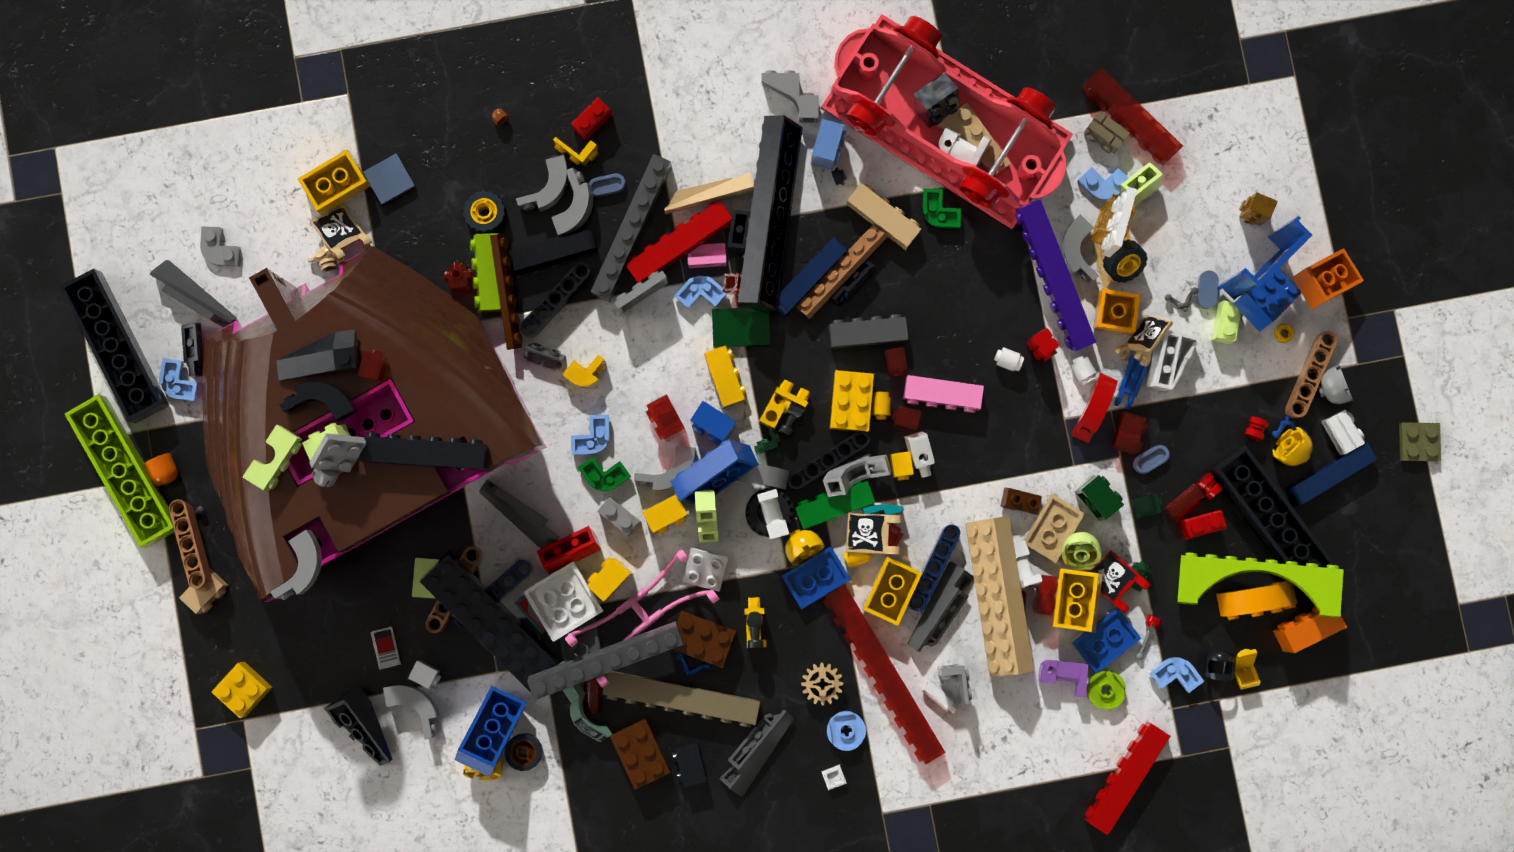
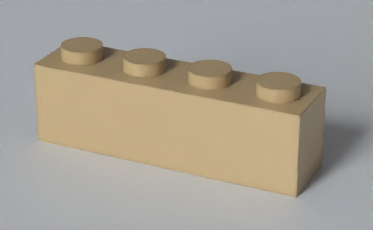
(883, 216)

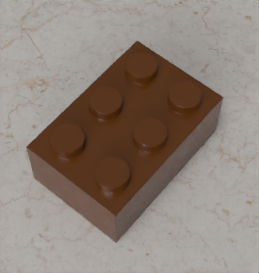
(704, 639)
(640, 753)

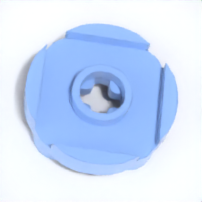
(839, 739)

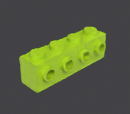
(485, 280)

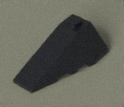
(358, 717)

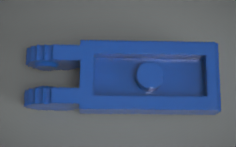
(1131, 382)

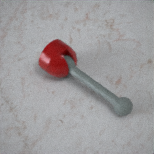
(1152, 623)

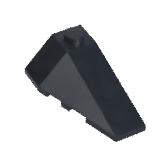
(326, 356)

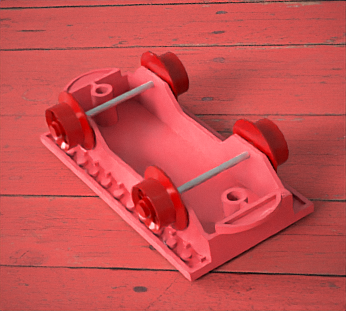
(882, 108)

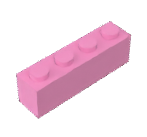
(943, 392)

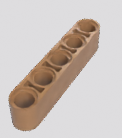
(1317, 368)
(197, 552)
(437, 612)

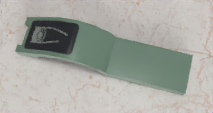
(575, 695)

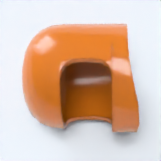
(161, 469)

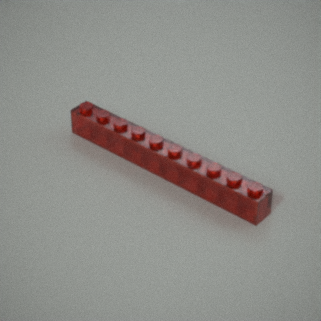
(884, 673)

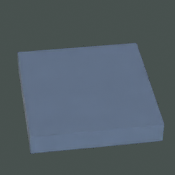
(389, 179)

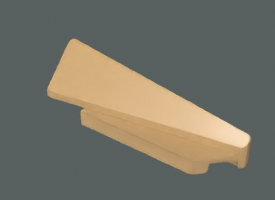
(710, 193)

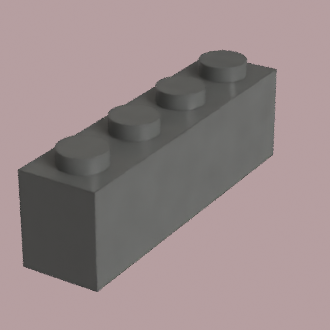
(868, 332)

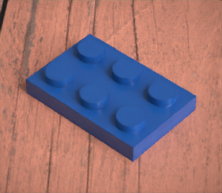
(816, 577)
(1111, 639)

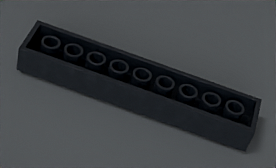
(770, 213)

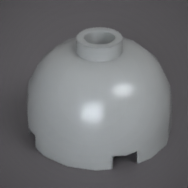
(1334, 386)

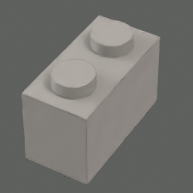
(619, 516)

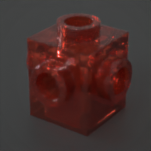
(458, 283)

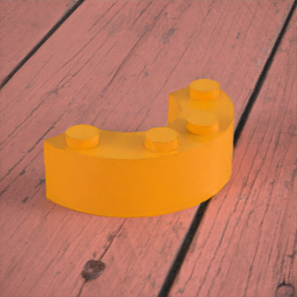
(1257, 600)

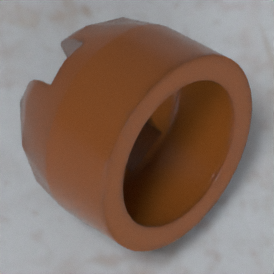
(499, 116)

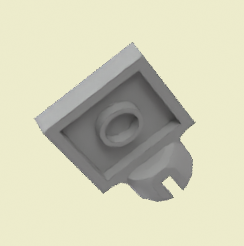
(335, 456)

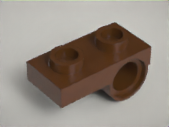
(1021, 501)

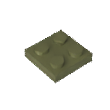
(1420, 442)

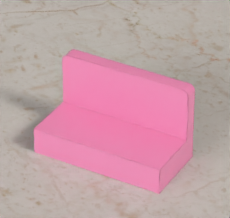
(708, 256)

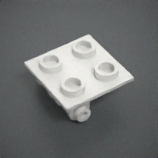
(705, 569)

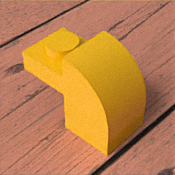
(584, 377)

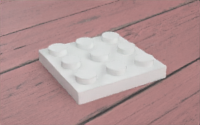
(1118, 224)
(563, 601)

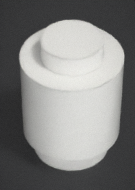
(1009, 359)
(1083, 369)

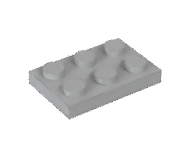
(641, 291)

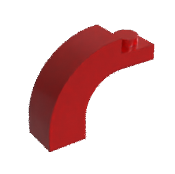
(1096, 408)

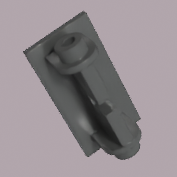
(537, 353)

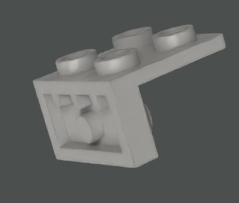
(951, 672)

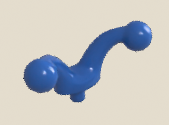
(1275, 434)
(689, 671)

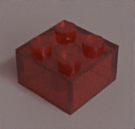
(666, 418)

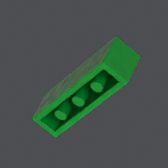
(828, 508)

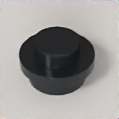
(839, 176)

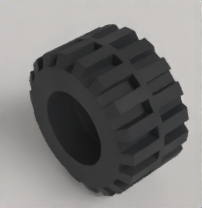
(753, 505)

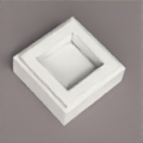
(834, 777)

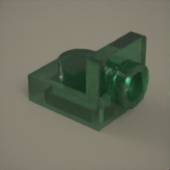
(764, 446)
(1146, 505)
(1143, 570)

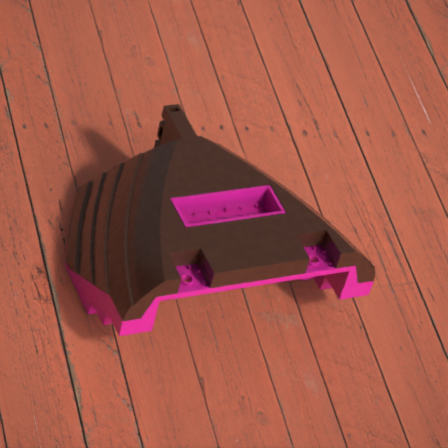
(436, 383)

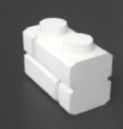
(1343, 432)

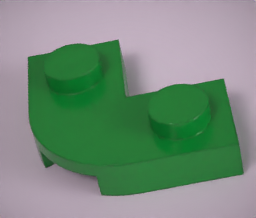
(935, 214)
(603, 480)

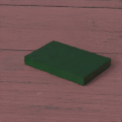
(740, 327)

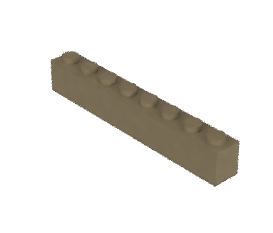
(681, 697)

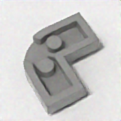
(214, 252)

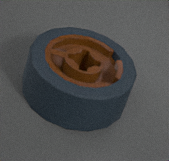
(533, 755)

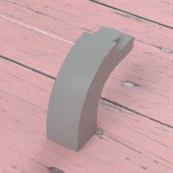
(552, 191)
(581, 206)
(1071, 249)
(683, 459)
(848, 473)
(767, 476)
(308, 568)
(418, 700)

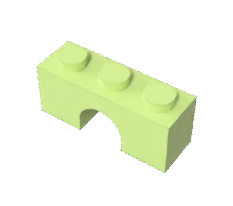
(285, 445)
(706, 516)

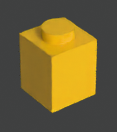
(901, 465)

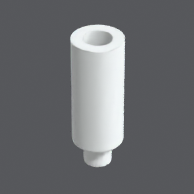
(939, 697)

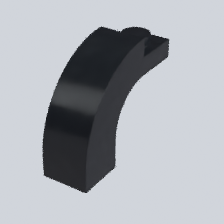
(335, 399)

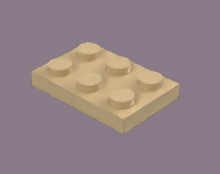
(1052, 527)

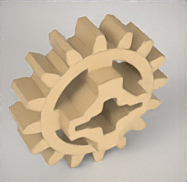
(822, 692)

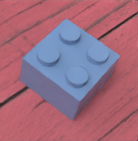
(827, 143)

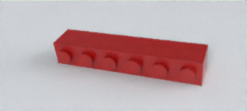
(680, 242)
(1127, 777)

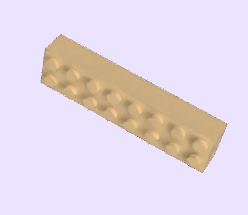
(999, 597)

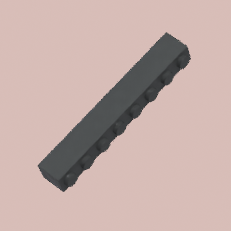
(631, 228)
(605, 660)

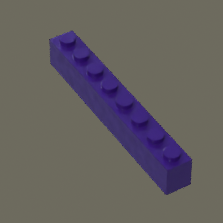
(1055, 275)

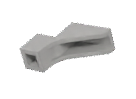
(787, 85)

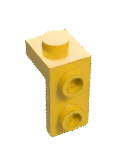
(583, 158)
(1245, 670)

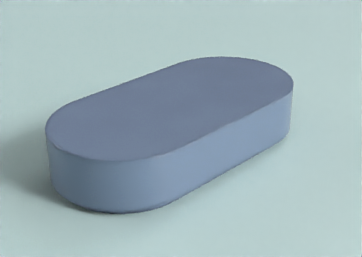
(607, 185)
(1208, 291)
(1151, 459)

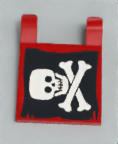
(1117, 579)

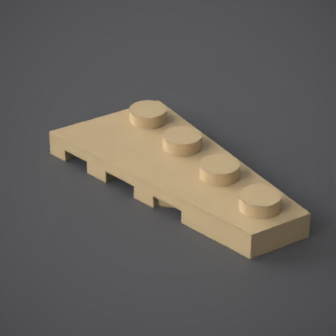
(972, 131)

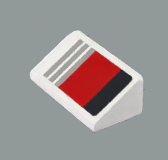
(385, 648)

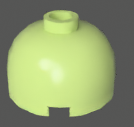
(1081, 551)

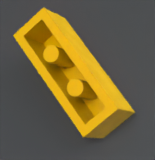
(725, 376)

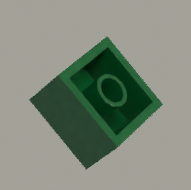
(1099, 497)

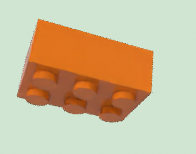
(1327, 278)
(1306, 630)

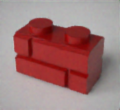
(591, 119)
(1043, 345)
(1203, 524)

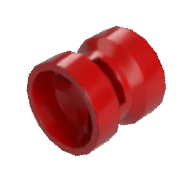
(1256, 428)
(1209, 486)

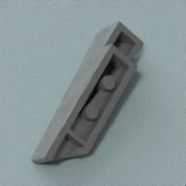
(189, 293)
(520, 514)
(942, 607)
(755, 751)

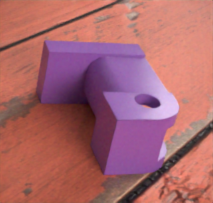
(1065, 671)

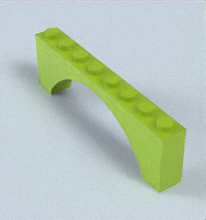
(1318, 583)

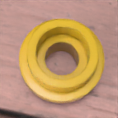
(1289, 333)

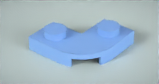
(1101, 188)
(698, 287)
(173, 385)
(597, 439)
(1179, 669)

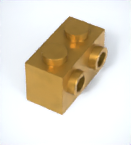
(1257, 209)

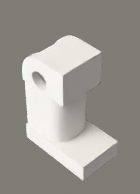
(961, 148)
(773, 516)
(1025, 571)

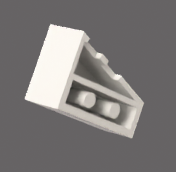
(1169, 360)

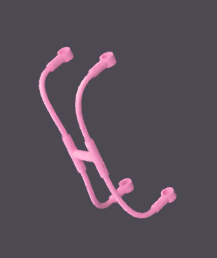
(633, 602)

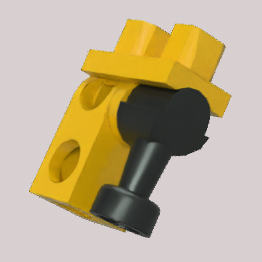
(786, 403)
(753, 623)

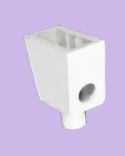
(918, 444)

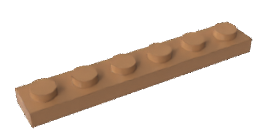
(841, 271)

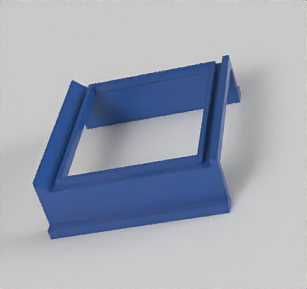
(1290, 237)

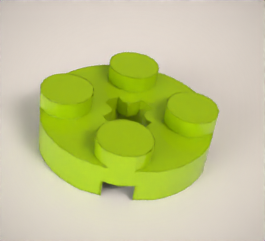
(1117, 690)

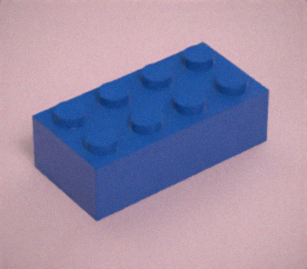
(715, 470)
(490, 731)

